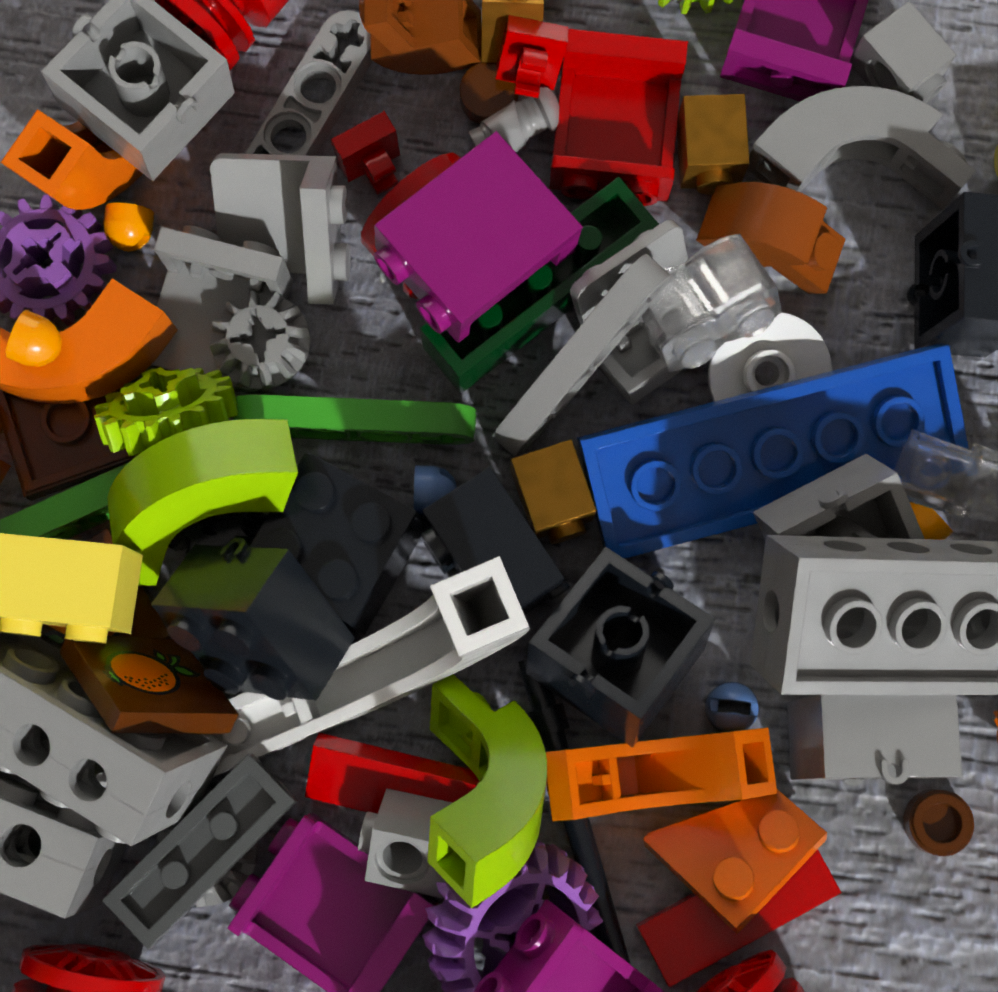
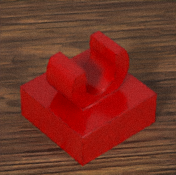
(531, 54)
(369, 151)

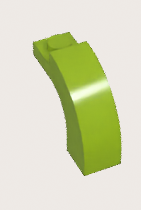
(199, 476)
(493, 828)

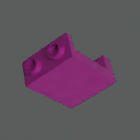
(794, 45)
(474, 236)
(322, 912)
(561, 956)

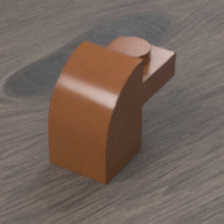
(423, 34)
(780, 228)

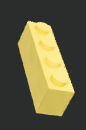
(67, 585)

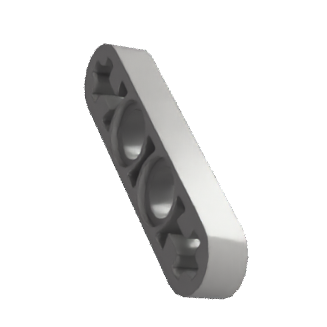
(318, 62)
(582, 355)

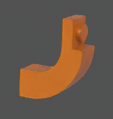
(69, 163)
(97, 353)
(660, 773)

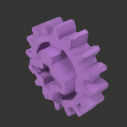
(65, 239)

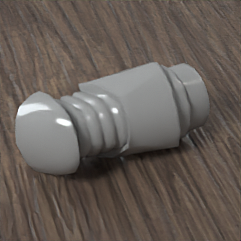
(521, 120)

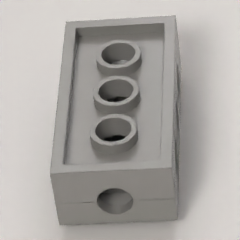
(877, 616)
(64, 748)
(52, 853)

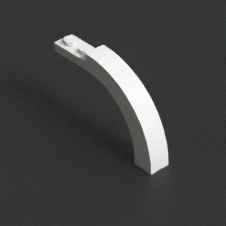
(452, 630)

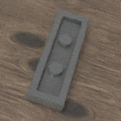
(199, 851)

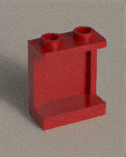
(618, 114)

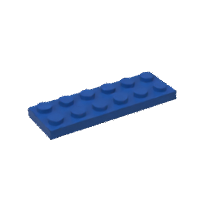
(726, 458)

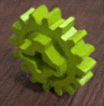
(163, 406)

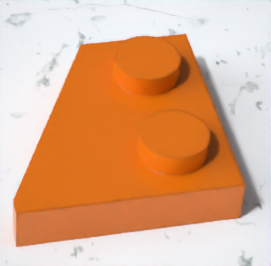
(738, 853)

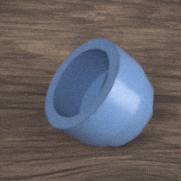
(431, 485)
(731, 720)

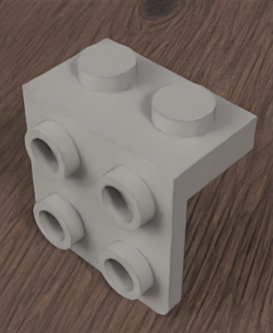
(290, 207)
(199, 283)
(633, 363)

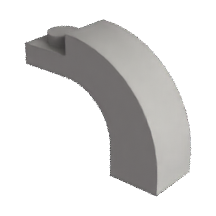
(865, 126)

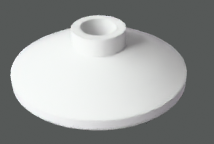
(787, 344)

